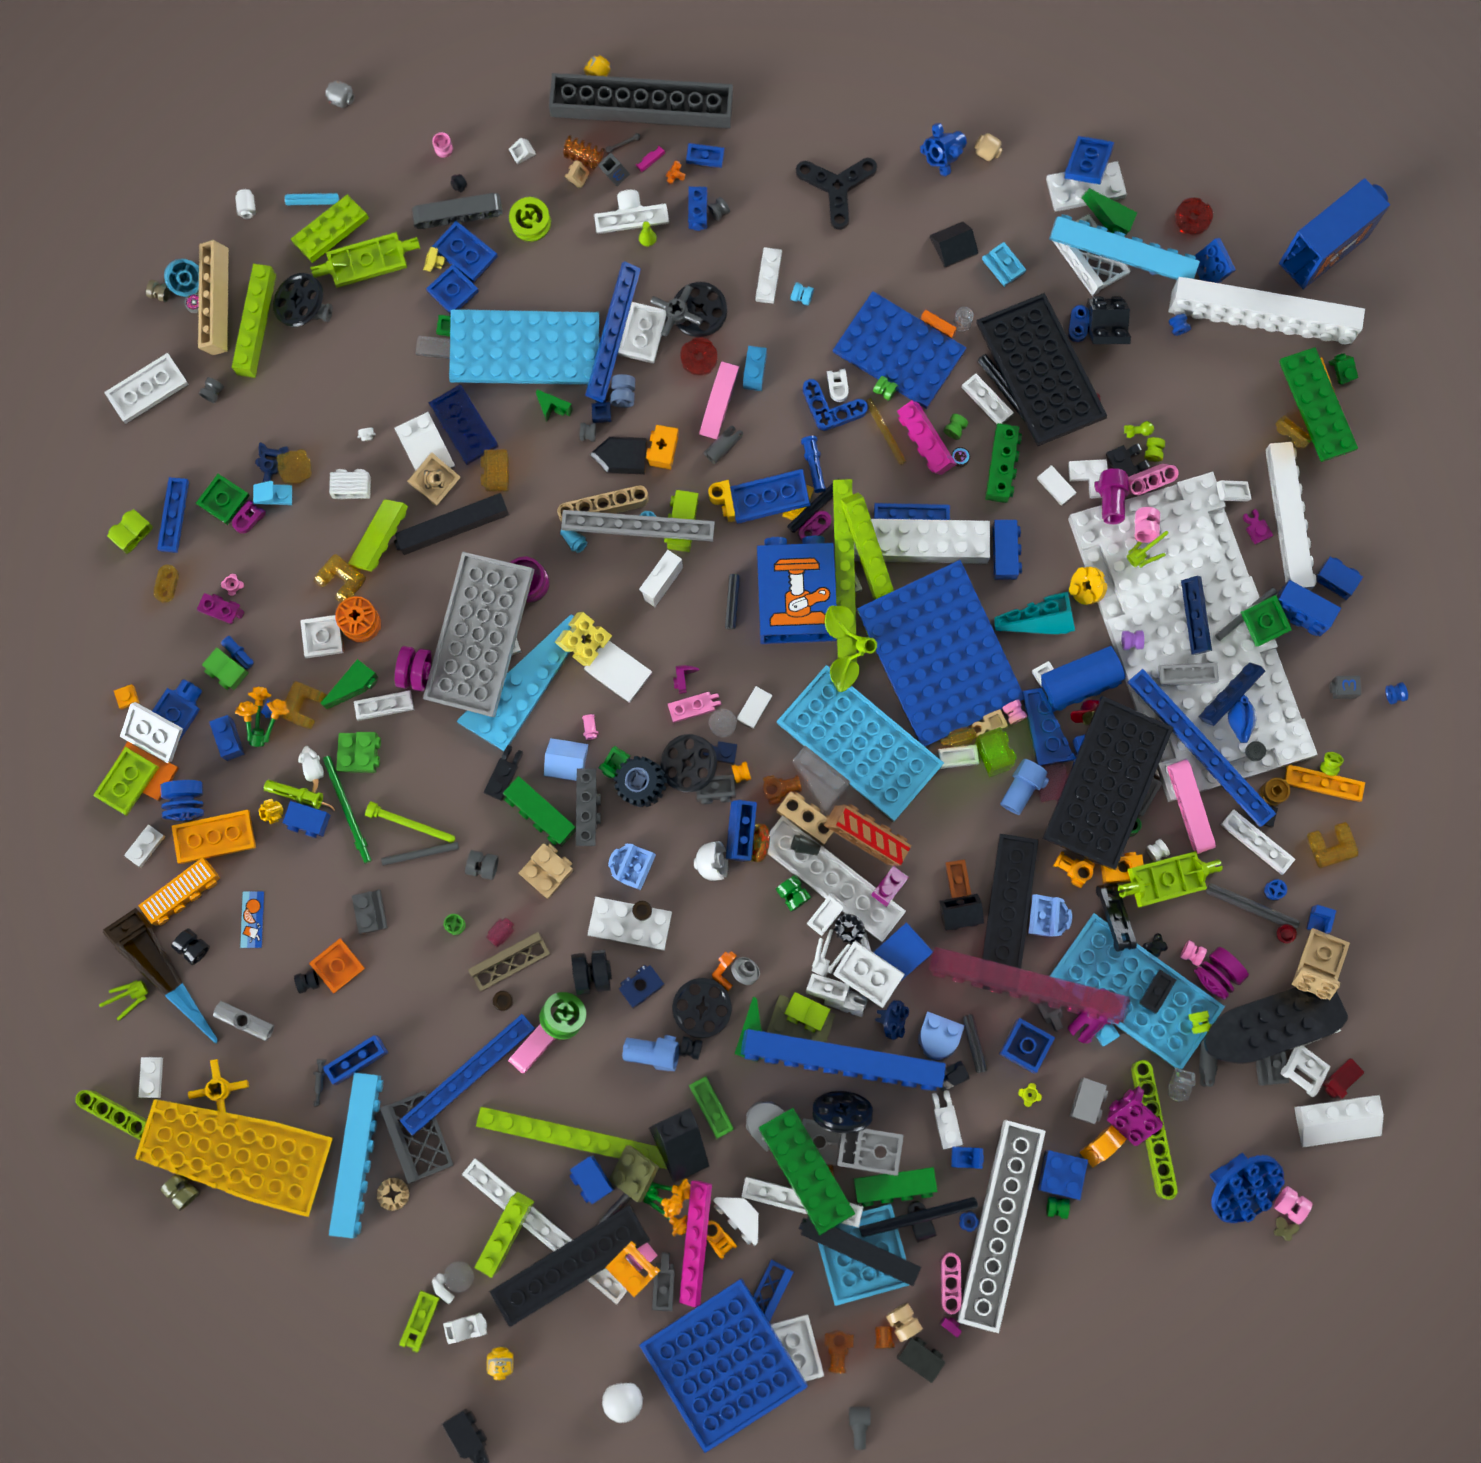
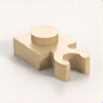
(991, 722)

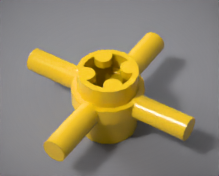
(226, 1087)

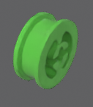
(567, 1005)

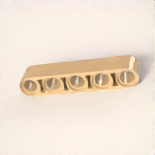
(610, 498)

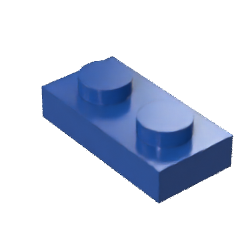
(705, 155)

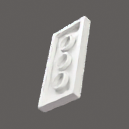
(1068, 193)
(146, 388)
(616, 922)

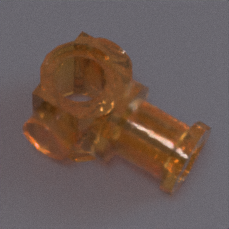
(782, 786)
(838, 1351)

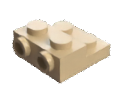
(546, 870)

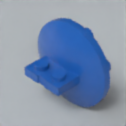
(1245, 1187)

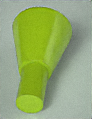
(647, 236)

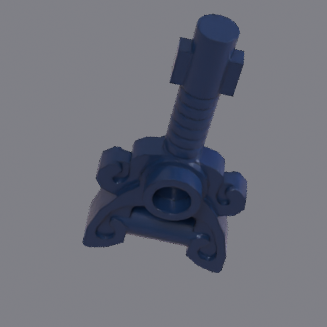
(266, 465)

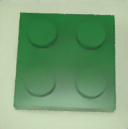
(222, 499)
(1266, 620)

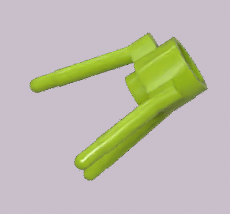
(1137, 556)
(135, 989)

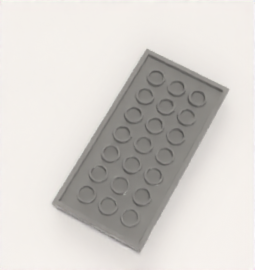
(478, 634)

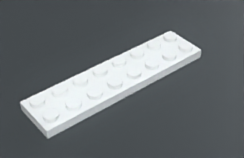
(830, 875)

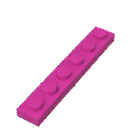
(695, 1243)

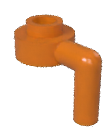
(726, 960)

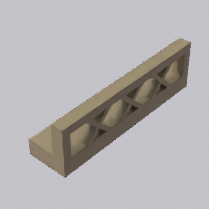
(506, 954)

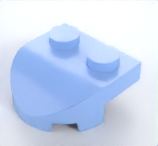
(631, 865)
(1049, 916)
(939, 1036)

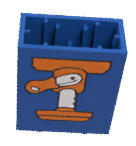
(1334, 232)
(795, 589)

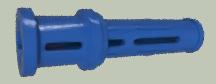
(812, 455)

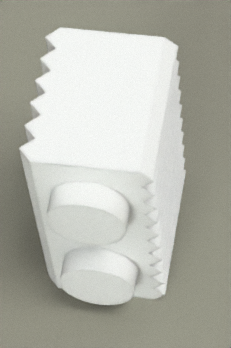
(350, 484)

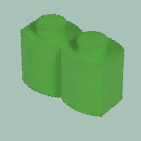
(225, 669)

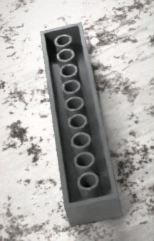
(641, 100)

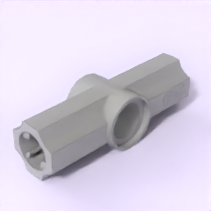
(233, 1015)

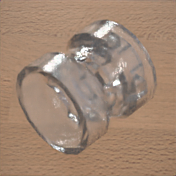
(965, 322)

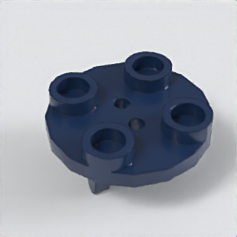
(894, 1019)

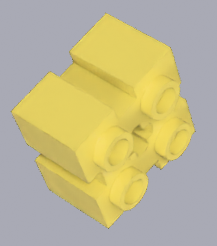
(571, 639)

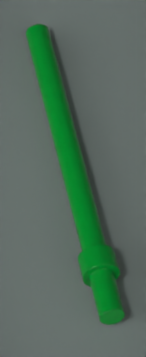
(360, 842)

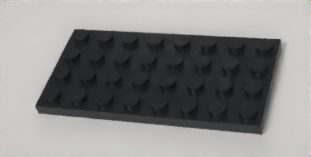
(1041, 369)
(1108, 783)

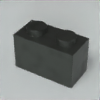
(921, 1359)

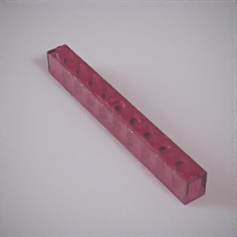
(1030, 984)

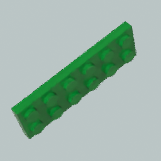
(1318, 404)
(806, 1171)

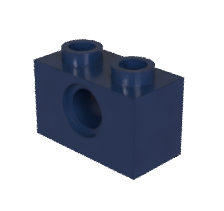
(636, 997)

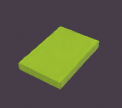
(126, 781)

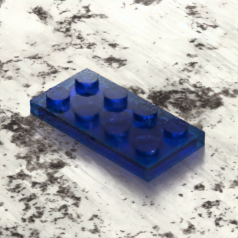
(463, 424)

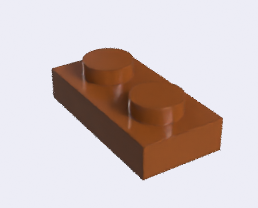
(958, 878)

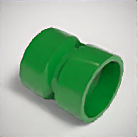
(793, 893)

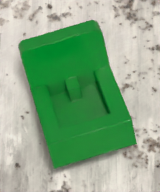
(1344, 368)
(613, 761)

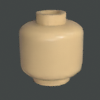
(988, 147)

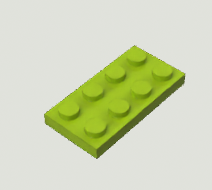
(329, 228)

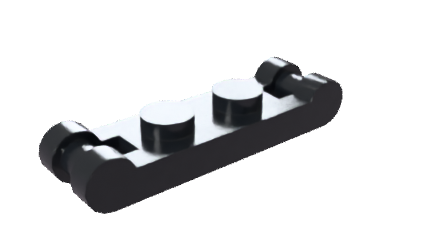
(1116, 917)

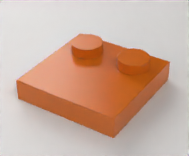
(337, 965)

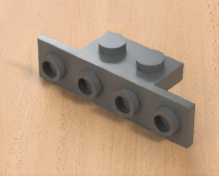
(587, 807)

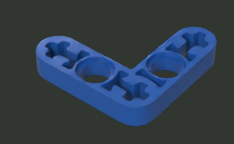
(831, 414)

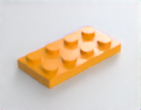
(213, 836)

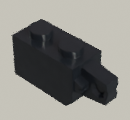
(466, 1436)

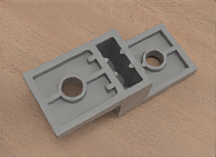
(858, 1148)

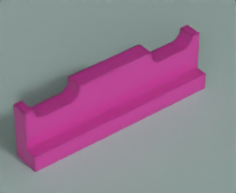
(650, 158)

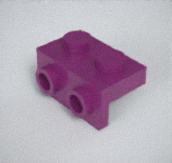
(220, 609)

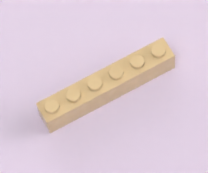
(213, 298)

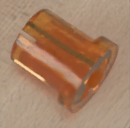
(884, 1337)

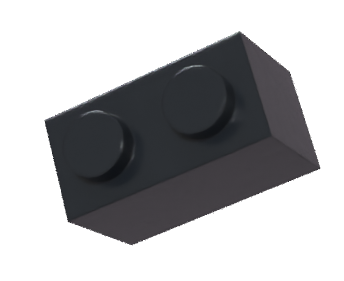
(961, 912)

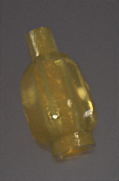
(959, 737)

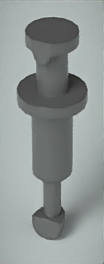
(319, 1080)

